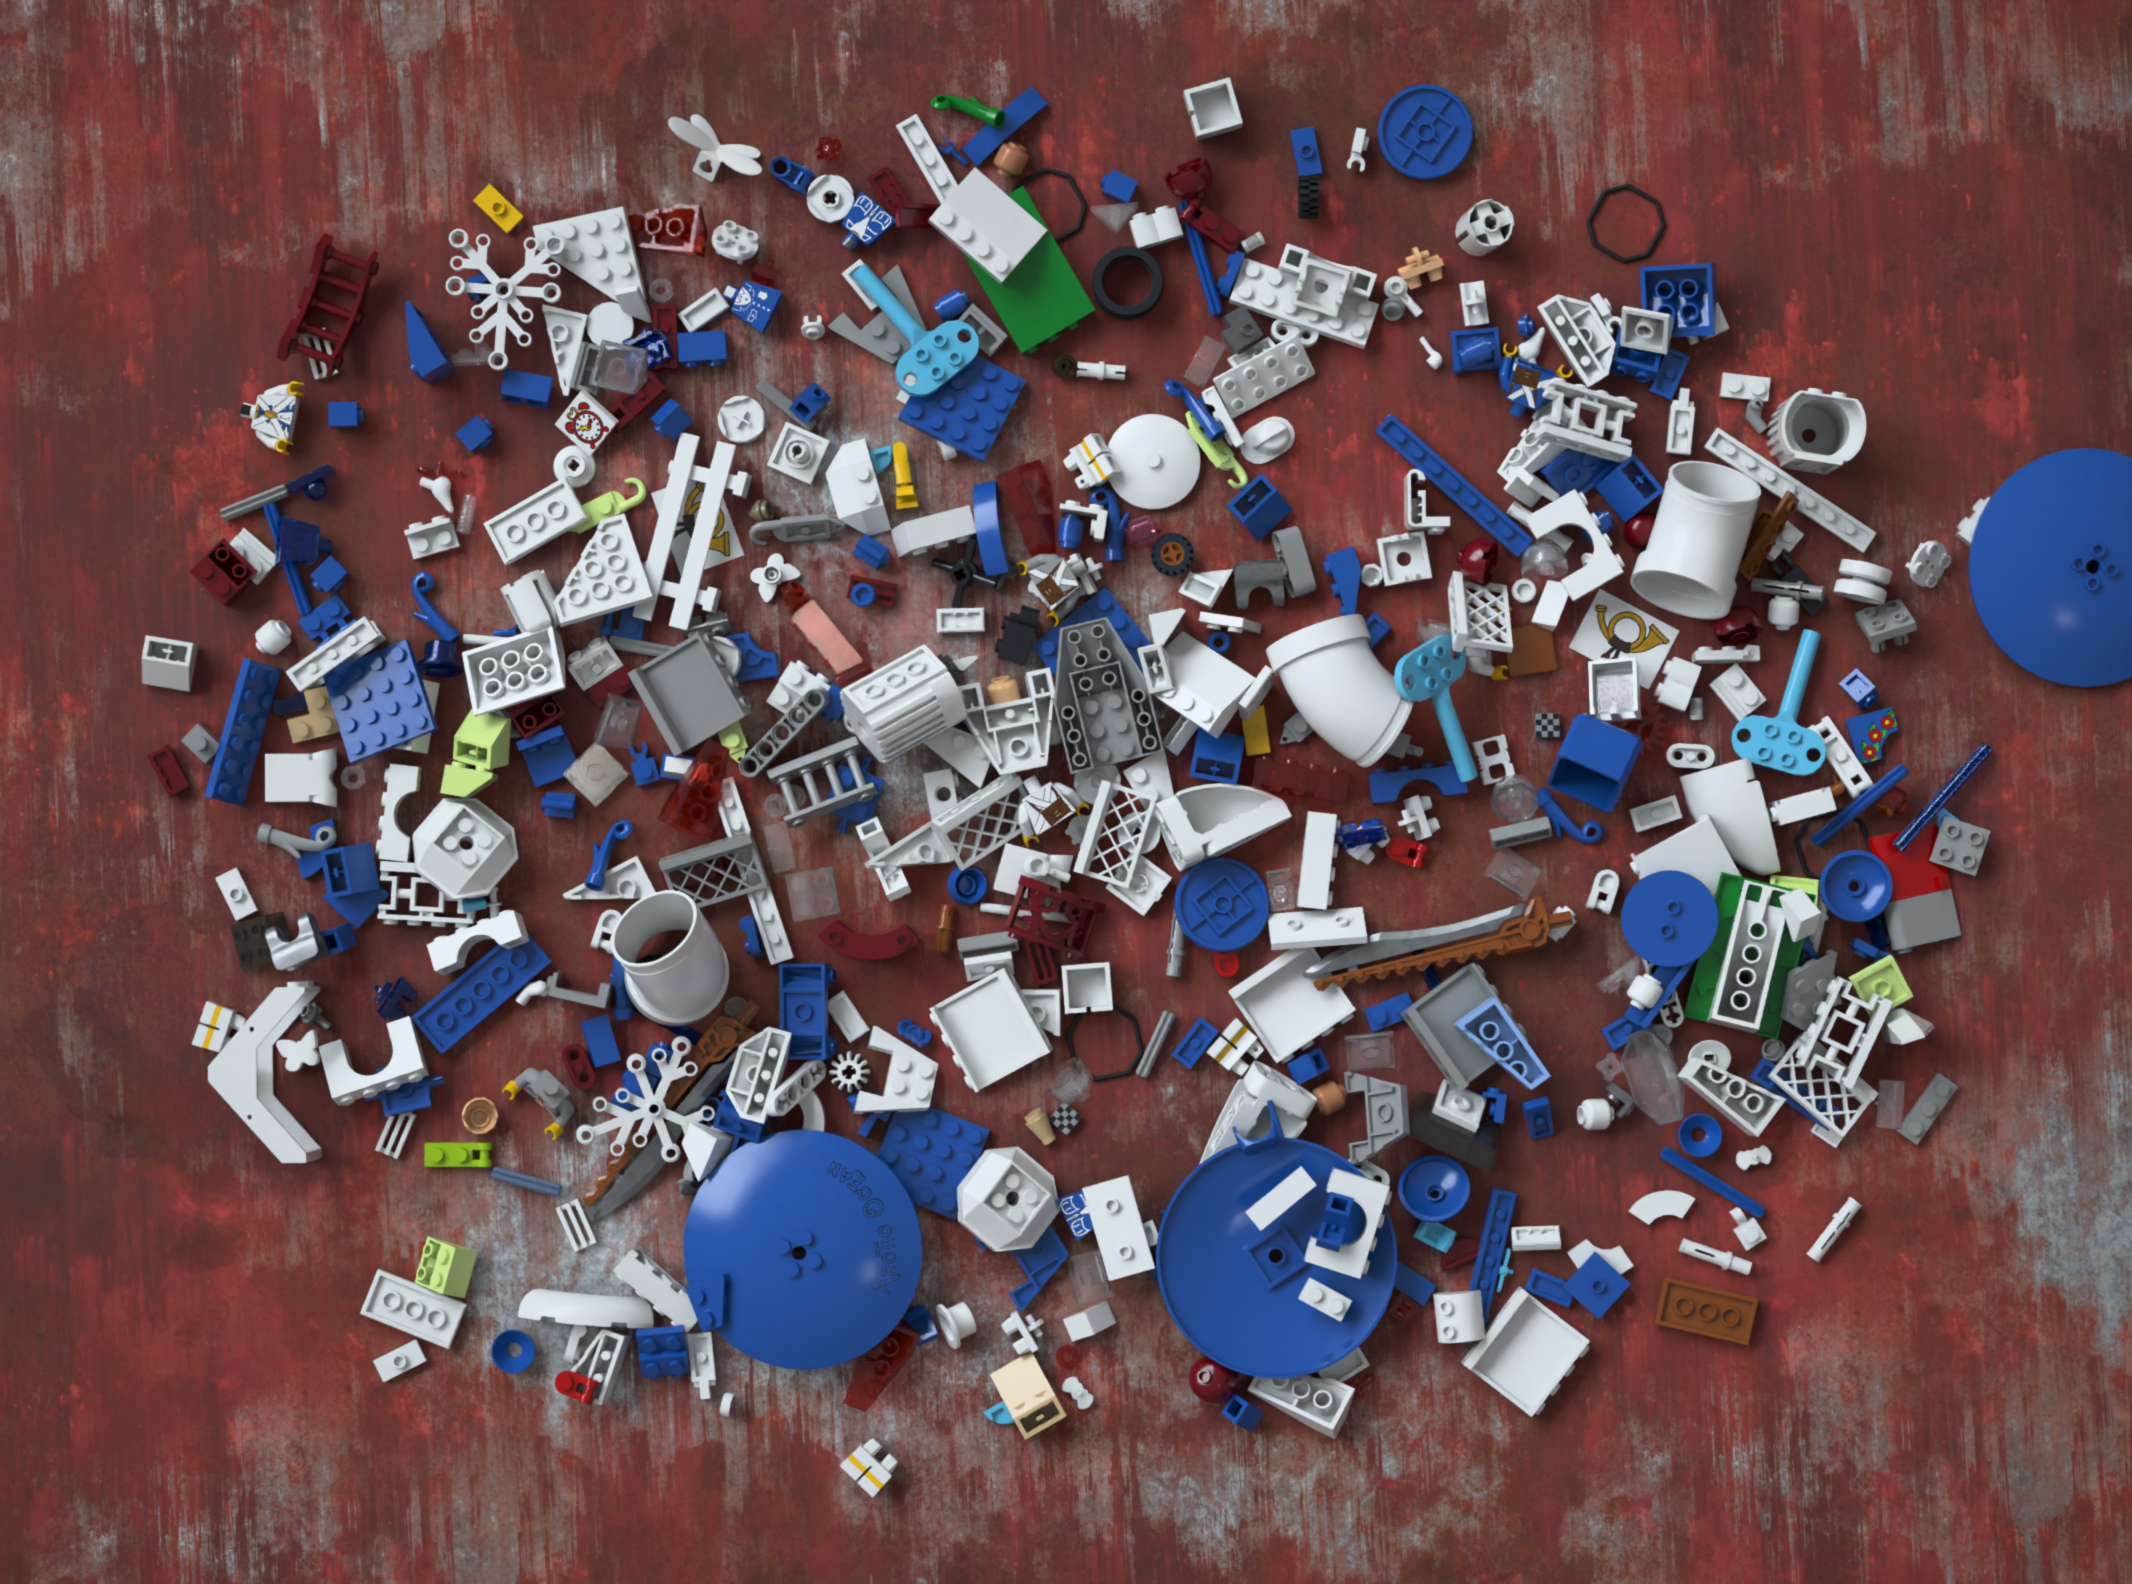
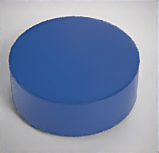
(863, 595)

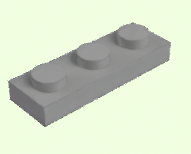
(1927, 1108)

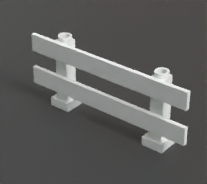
(716, 480)

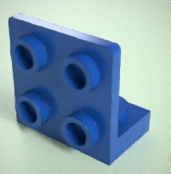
(547, 755)

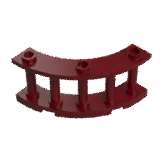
(309, 301)

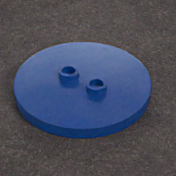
(1425, 132)
(1221, 904)
(1669, 918)

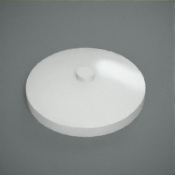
(1156, 461)

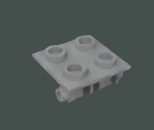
(1959, 846)

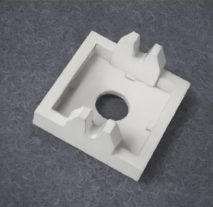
(1325, 302)
(1415, 546)

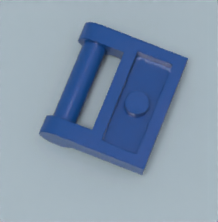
(1463, 337)
(629, 627)

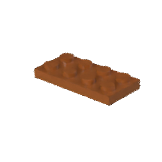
(1706, 1310)

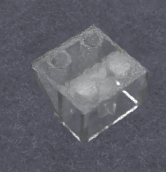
(812, 894)

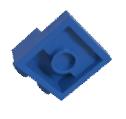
(1634, 362)
(663, 1352)

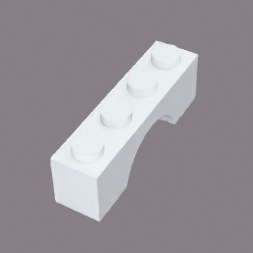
(1359, 282)
(401, 782)
(450, 952)

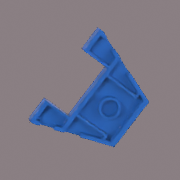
(1038, 1263)

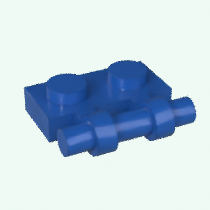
(326, 617)

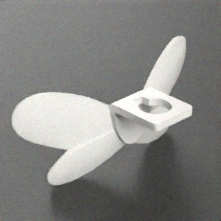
(702, 136)

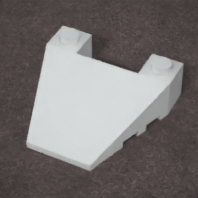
(1013, 732)

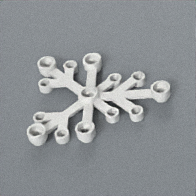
(501, 318)
(627, 1118)

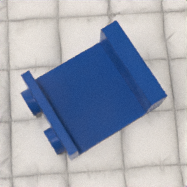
(728, 1120)

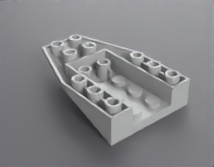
(1102, 699)

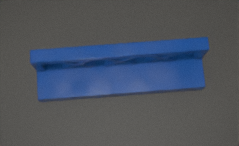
(1669, 979)

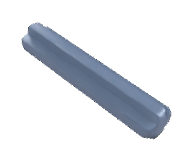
(526, 1181)

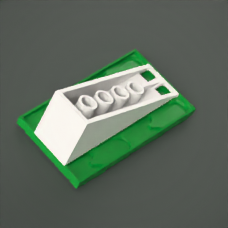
(1749, 943)

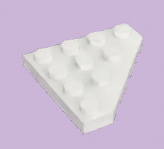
(596, 249)
(605, 576)

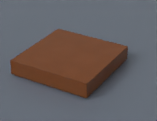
(1531, 651)

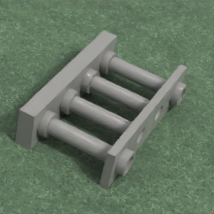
(826, 759)

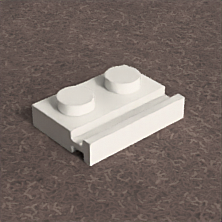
(255, 553)
(1737, 692)

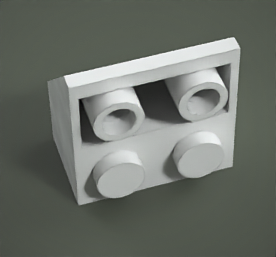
(168, 663)

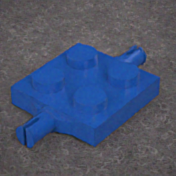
(860, 810)
(408, 1096)

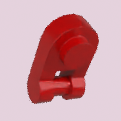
(1398, 850)
(1226, 964)
(569, 1383)

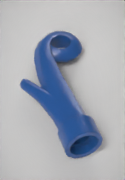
(1212, 429)
(1116, 526)
(431, 614)
(1561, 820)
(596, 878)
(622, 1008)

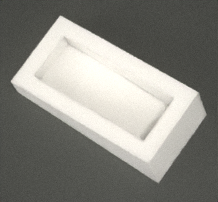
(1827, 1136)

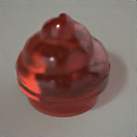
(792, 593)

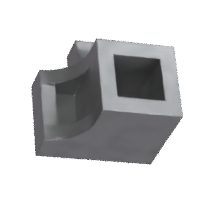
(1240, 330)

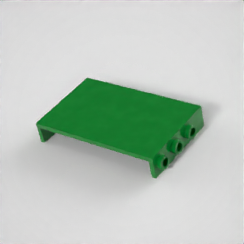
(1039, 293)

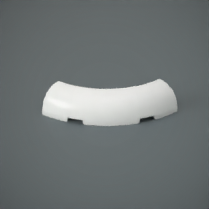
(586, 1309)

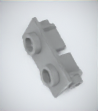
(716, 625)

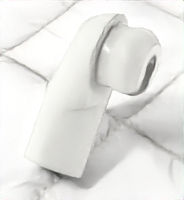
(532, 989)

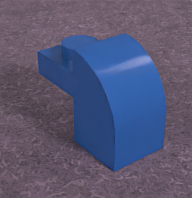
(1334, 1222)

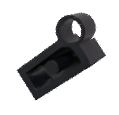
(1017, 635)

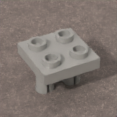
(1886, 622)

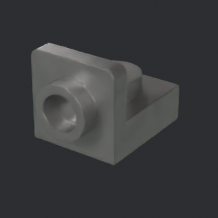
(1617, 1095)

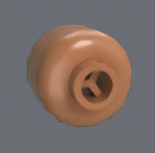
(1011, 159)
(1330, 1098)

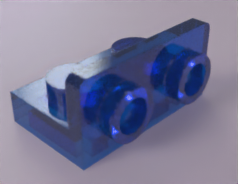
(655, 343)

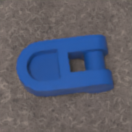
(753, 944)

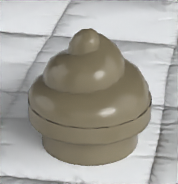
(762, 510)

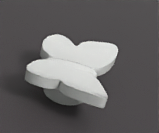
(773, 575)
(300, 1052)

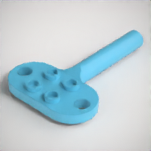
(933, 354)
(1430, 674)
(1780, 741)

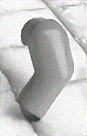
(1753, 415)

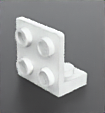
(1096, 511)

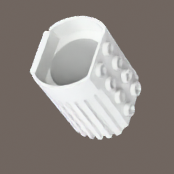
(1837, 426)
(903, 704)

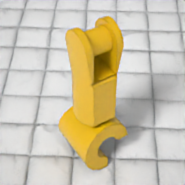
(906, 493)

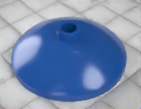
(1872, 880)
(1434, 1176)

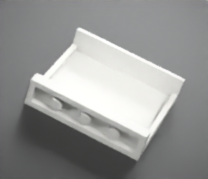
(1692, 851)
(1287, 1006)
(990, 1029)
(1526, 1352)

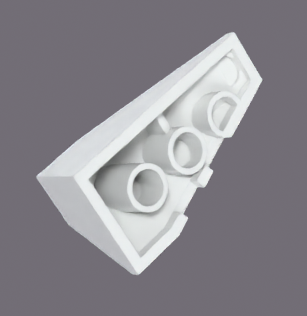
(1531, 452)
(1904, 1027)
(1313, 1401)

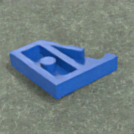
(709, 1301)

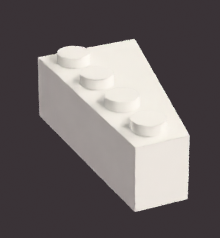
(1733, 1096)
(657, 1286)

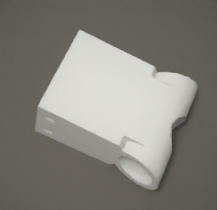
(301, 777)
(1012, 867)

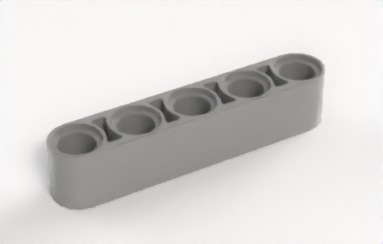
(774, 736)

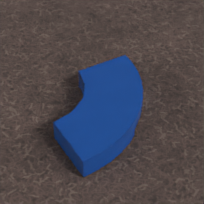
(311, 860)

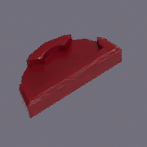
(1460, 1252)

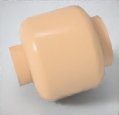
(1003, 690)

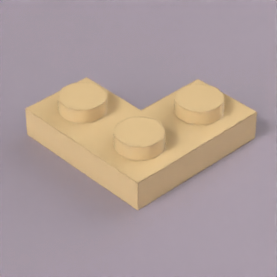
(320, 720)

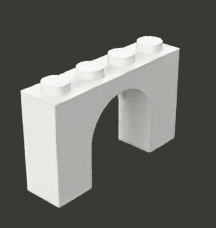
(1571, 510)
(405, 1066)
(1371, 1197)

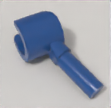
(951, 150)
(511, 631)

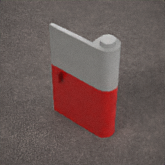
(1921, 896)

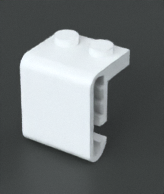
(1415, 508)

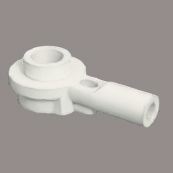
(1397, 288)
(1036, 867)

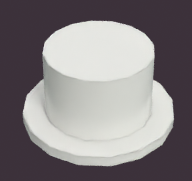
(955, 1323)

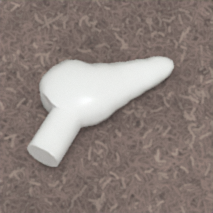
(1530, 349)
(441, 490)

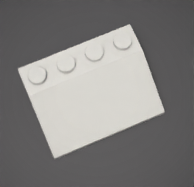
(987, 225)
(515, 670)
(1204, 684)

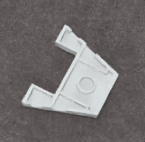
(908, 1078)

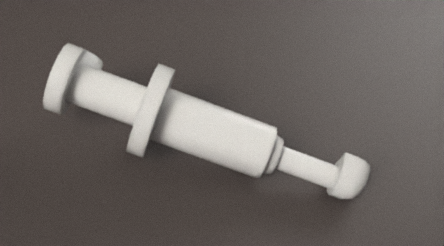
(494, 904)

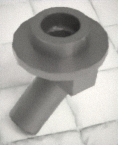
(1013, 572)
(312, 1013)

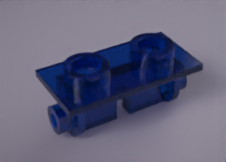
(1371, 832)

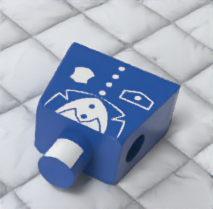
(754, 304)

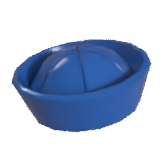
(967, 886)

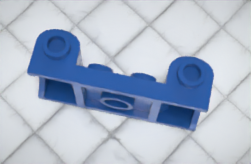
(805, 1009)

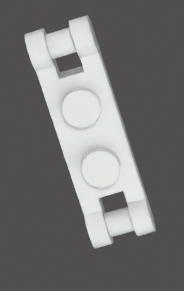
(1842, 758)

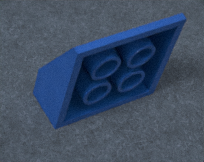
(1683, 292)
(425, 351)

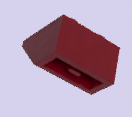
(224, 572)
(533, 714)

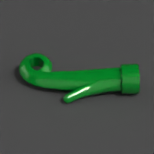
(991, 116)

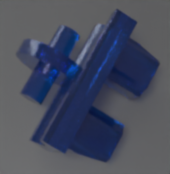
(400, 989)

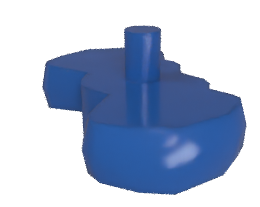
(914, 1033)

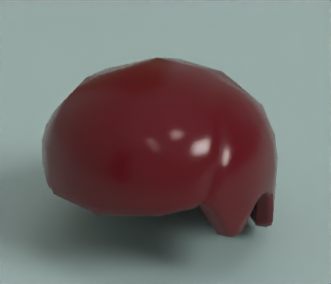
(1638, 530)

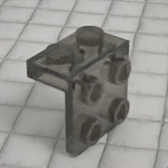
(251, 939)

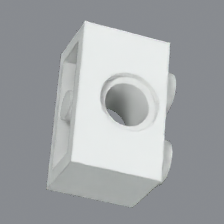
(933, 783)

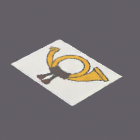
(724, 543)
(1619, 630)

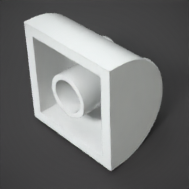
(1459, 1316)

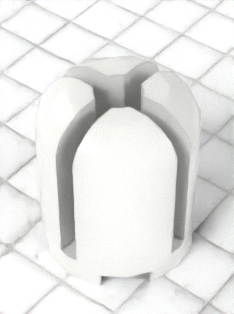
(1476, 225)
(532, 602)

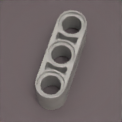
(1294, 560)

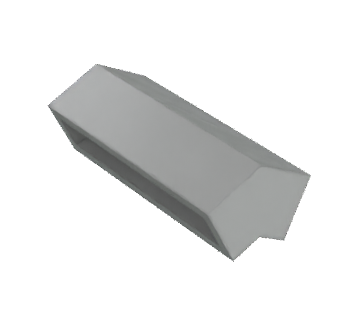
(1520, 833)
(986, 945)

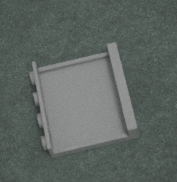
(690, 692)
(1440, 1008)

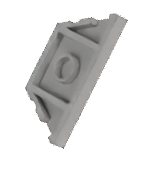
(1806, 989)

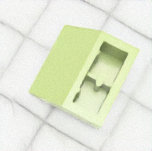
(483, 740)
(466, 782)
(446, 1267)

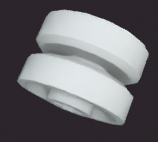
(1862, 581)

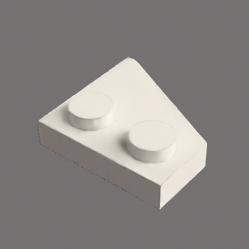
(1234, 624)

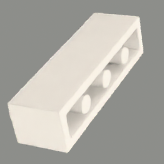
(1317, 860)

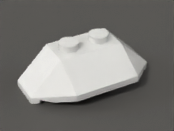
(1579, 336)
(857, 490)
(758, 1072)

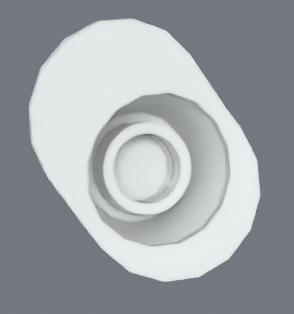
(1267, 440)

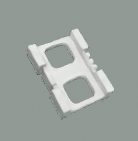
(1487, 761)

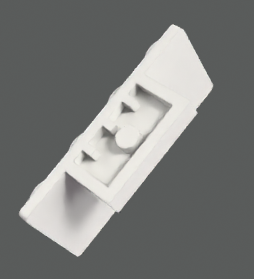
(1262, 373)

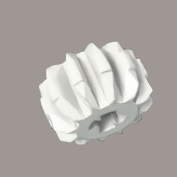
(855, 1077)

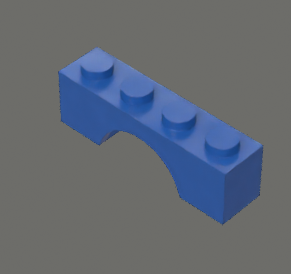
(1386, 786)

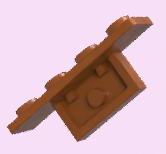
(1763, 533)

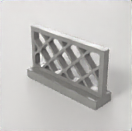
(712, 851)

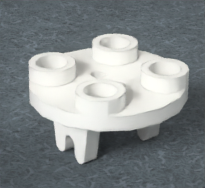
(735, 241)
(1928, 563)

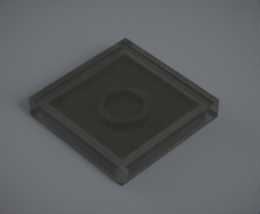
(595, 773)

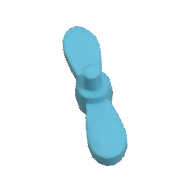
(1504, 1269)

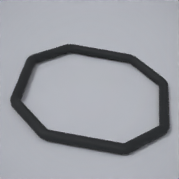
(1075, 188)
(1609, 252)
(1803, 827)
(1137, 1034)

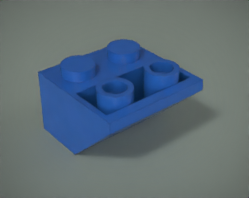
(1629, 488)
(1259, 507)
(1217, 758)
(350, 869)

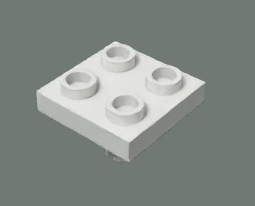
(798, 453)

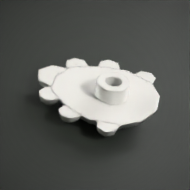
(1077, 828)

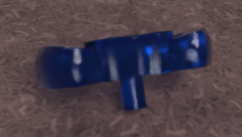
(290, 704)
(1877, 932)

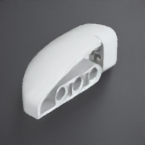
(1736, 812)
(1215, 819)
(1249, 1109)

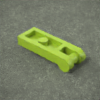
(457, 1154)

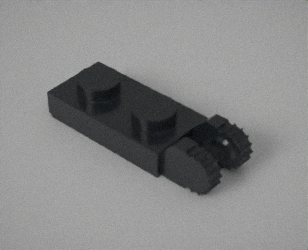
(1796, 574)

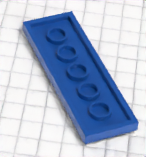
(243, 732)
(479, 992)

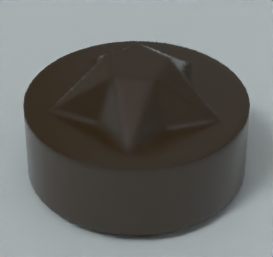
(1063, 366)

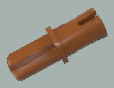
(944, 928)

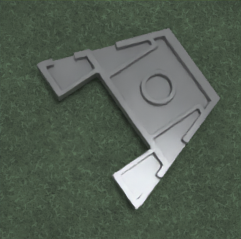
(881, 334)
(1385, 1114)

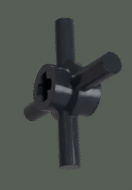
(970, 570)

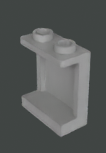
(601, 1000)

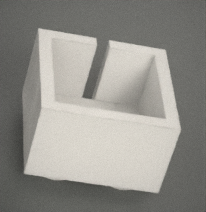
(1212, 109)
(1087, 987)

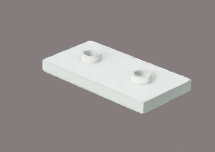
(536, 521)
(1317, 928)
(1118, 1227)
(413, 1308)

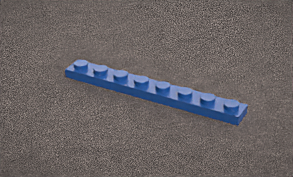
(1454, 485)

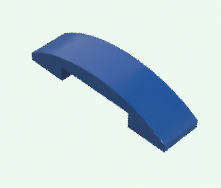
(1016, 115)
(989, 530)
(1761, 1074)

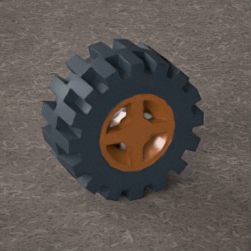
(1169, 546)

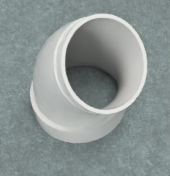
(1697, 540)
(1341, 687)
(684, 982)

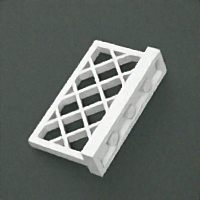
(1461, 614)
(973, 806)
(1095, 826)
(1861, 1090)

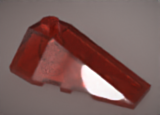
(881, 1365)

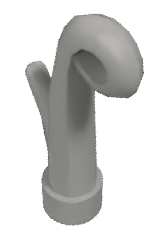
(269, 835)

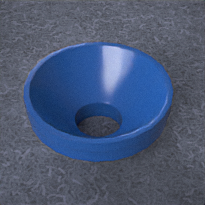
(1712, 1137)
(504, 1360)

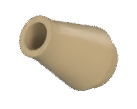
(1039, 1124)

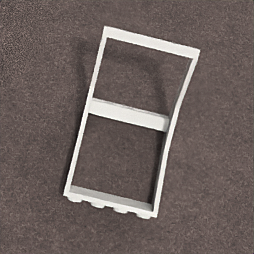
(246, 1078)

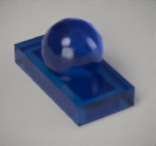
(313, 483)

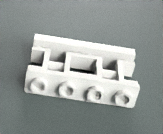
(1581, 437)
(340, 650)
(425, 913)
(1862, 1040)

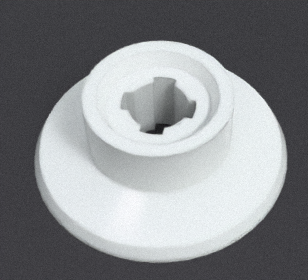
(583, 473)
(1151, 836)
(1721, 1054)

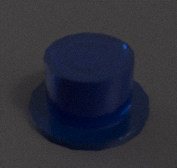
(440, 659)

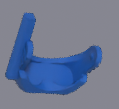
(1269, 1142)

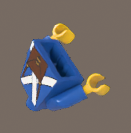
(1525, 381)

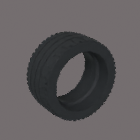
(1137, 255)

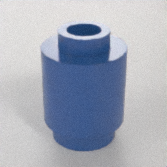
(951, 304)
(1476, 352)
(1605, 520)
(1070, 531)

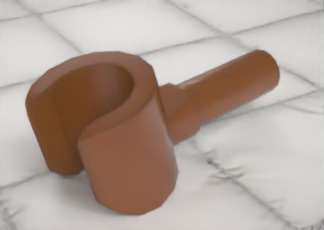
(1837, 788)

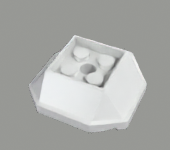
(461, 871)
(984, 1203)

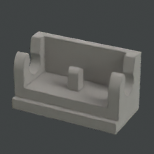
(988, 333)
(583, 368)

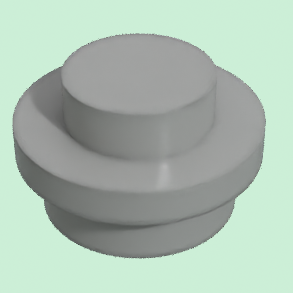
(1393, 309)
(1773, 1050)

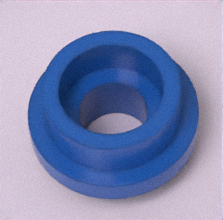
(1224, 637)

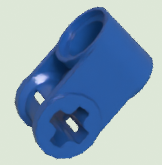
(793, 175)

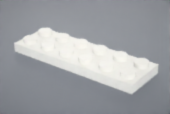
(1271, 292)

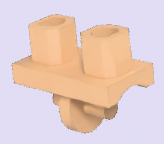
(1411, 272)

